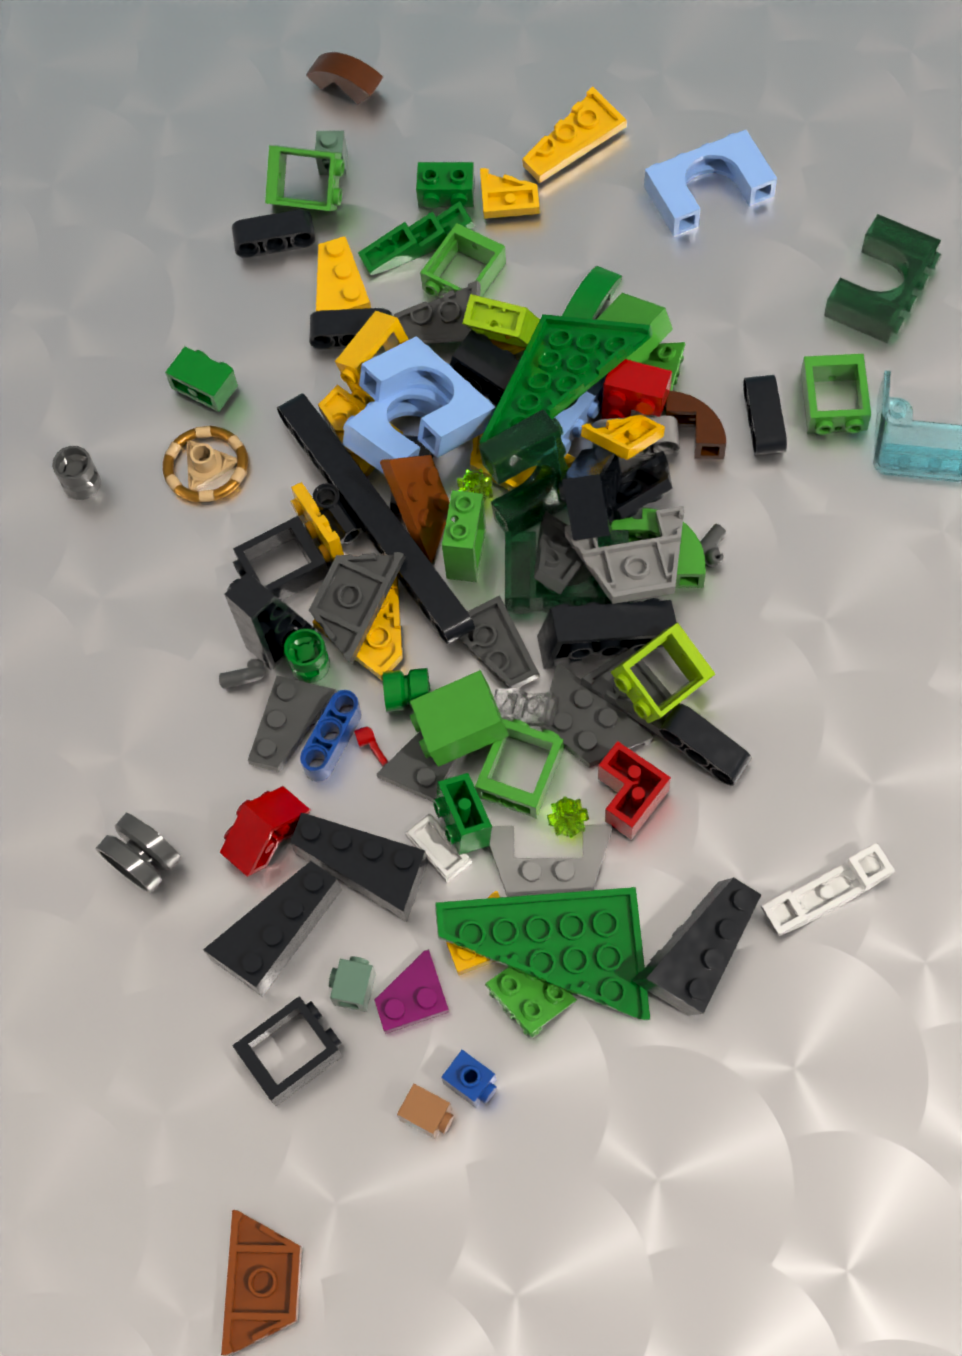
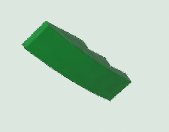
(414, 241)

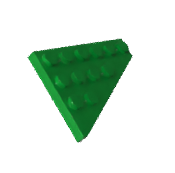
(562, 364)
(566, 939)

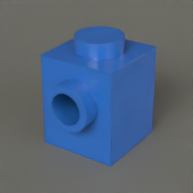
(470, 1079)

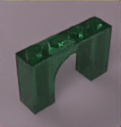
(882, 312)
(516, 449)
(527, 594)

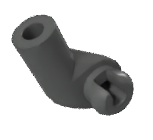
(710, 546)
(252, 673)

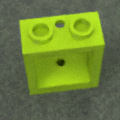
(500, 320)
(686, 658)

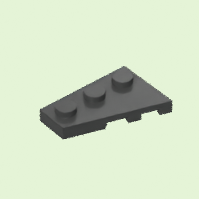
(439, 319)
(555, 556)
(500, 644)
(602, 683)
(286, 719)
(414, 771)

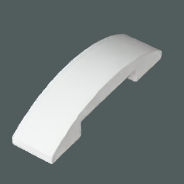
(828, 891)

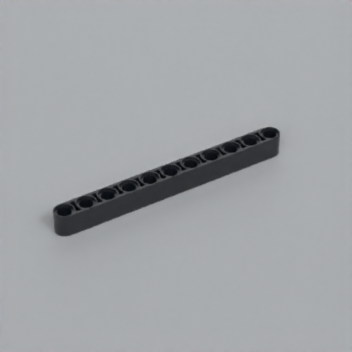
(376, 518)

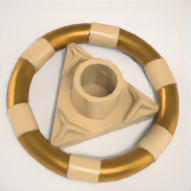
(205, 464)

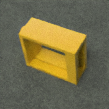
(377, 331)

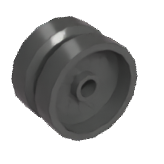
(141, 848)

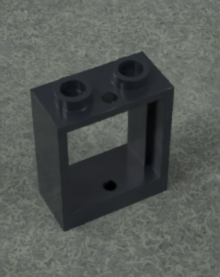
(295, 581)
(303, 1075)

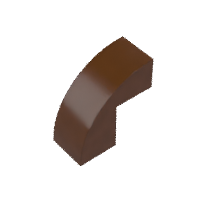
(347, 72)
(709, 431)

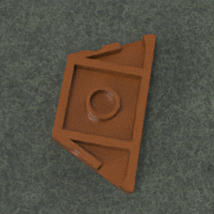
(419, 498)
(260, 1284)

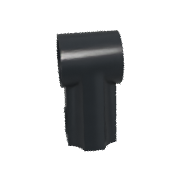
(337, 513)

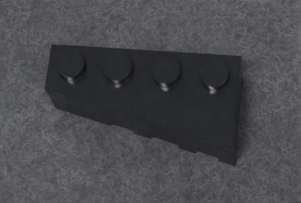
(484, 365)
(591, 492)
(262, 619)
(601, 629)
(363, 861)
(273, 930)
(701, 948)

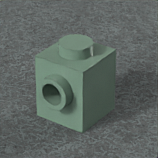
(330, 141)
(352, 983)

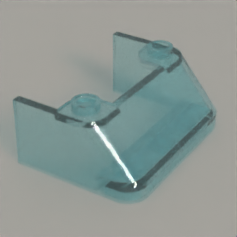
(912, 446)

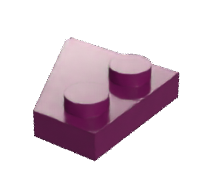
(412, 996)

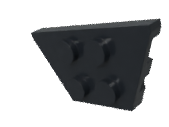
(642, 486)

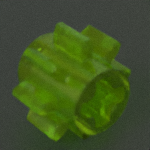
(475, 482)
(568, 817)

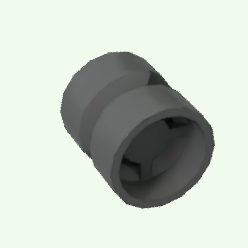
(76, 472)

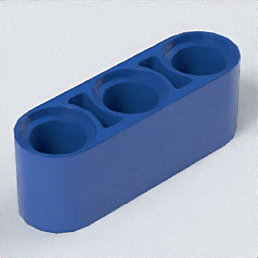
(331, 721)

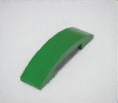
(593, 293)

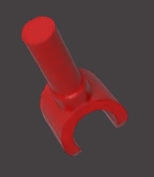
(366, 737)

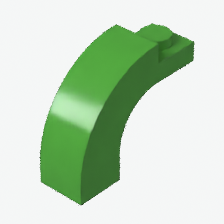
(691, 561)

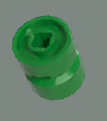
(307, 655)
(402, 688)

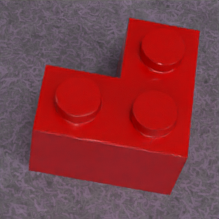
(635, 388)
(637, 785)
(260, 829)

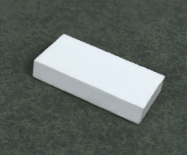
(442, 856)

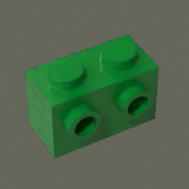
(445, 184)
(202, 378)
(463, 814)

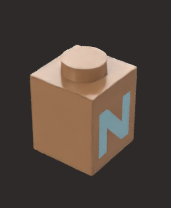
(426, 1112)

